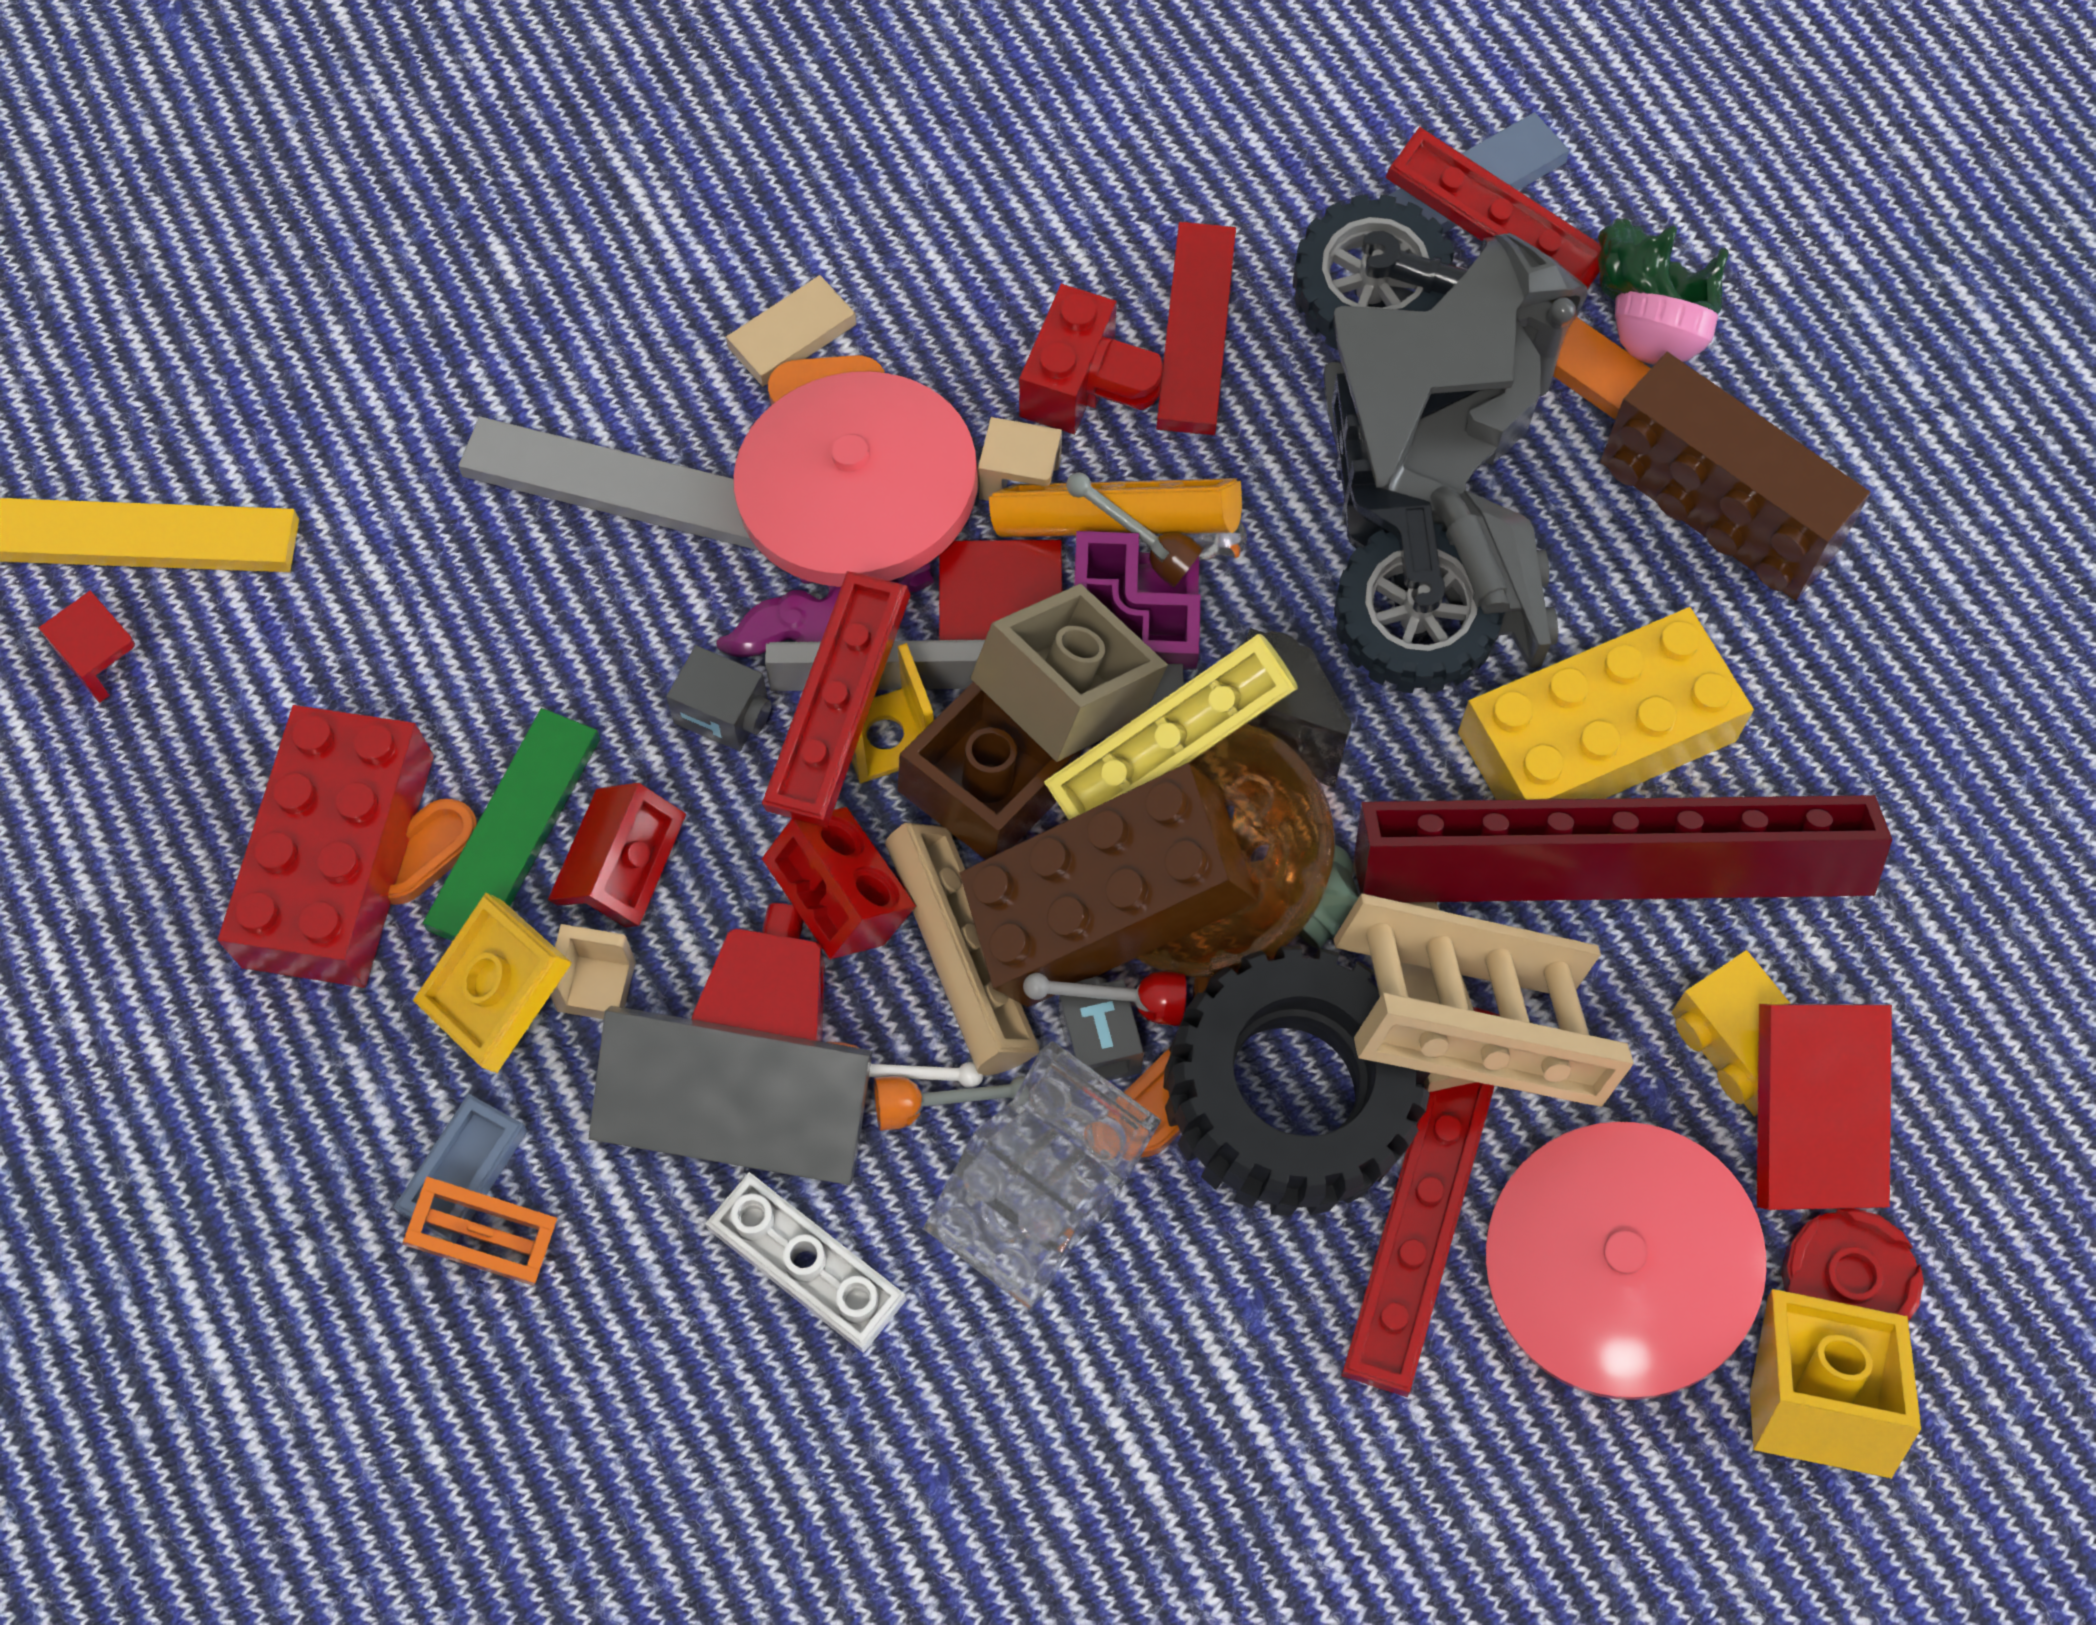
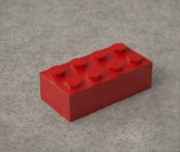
(327, 846)

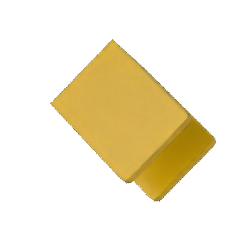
(904, 706)

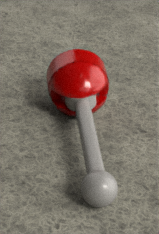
(1158, 997)

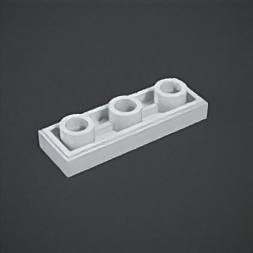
(834, 1288)

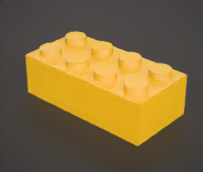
(1607, 715)

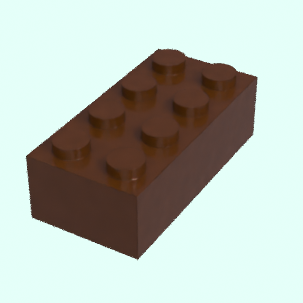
(1732, 476)
(1109, 884)

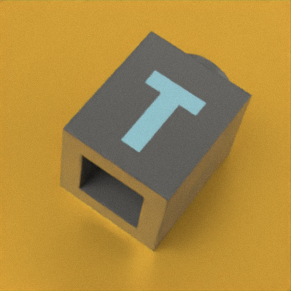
(719, 699)
(1102, 1032)

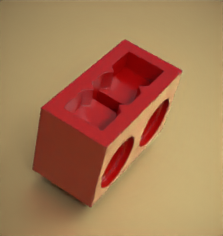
(838, 884)

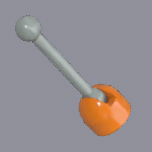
(901, 1101)

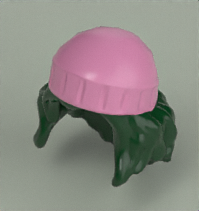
(1656, 299)

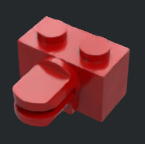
(1081, 362)

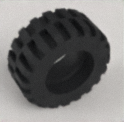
(1240, 1146)

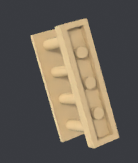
(1474, 1044)

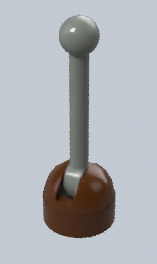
(1169, 554)

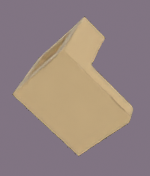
(1017, 454)
(598, 971)

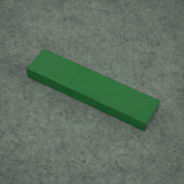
(515, 820)

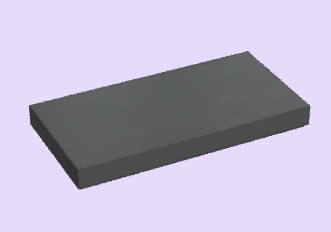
(730, 1095)

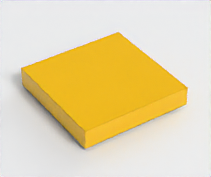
(491, 982)

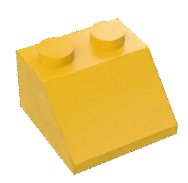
(1834, 1385)

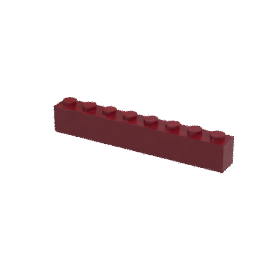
(1621, 848)

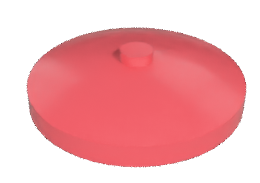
(856, 478)
(1625, 1260)

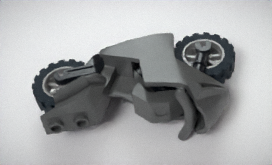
(1414, 409)

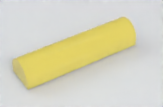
(1176, 728)

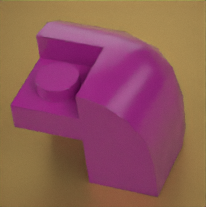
(1130, 588)

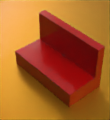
(619, 853)

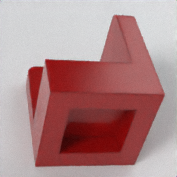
(87, 640)

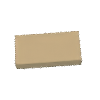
(791, 329)

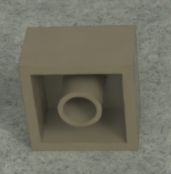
(1067, 671)

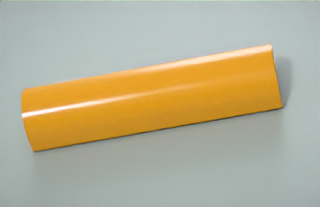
(1158, 505)

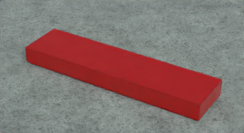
(1488, 204)
(1196, 329)
(836, 699)

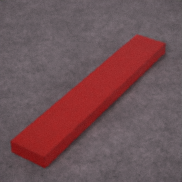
(1417, 1239)

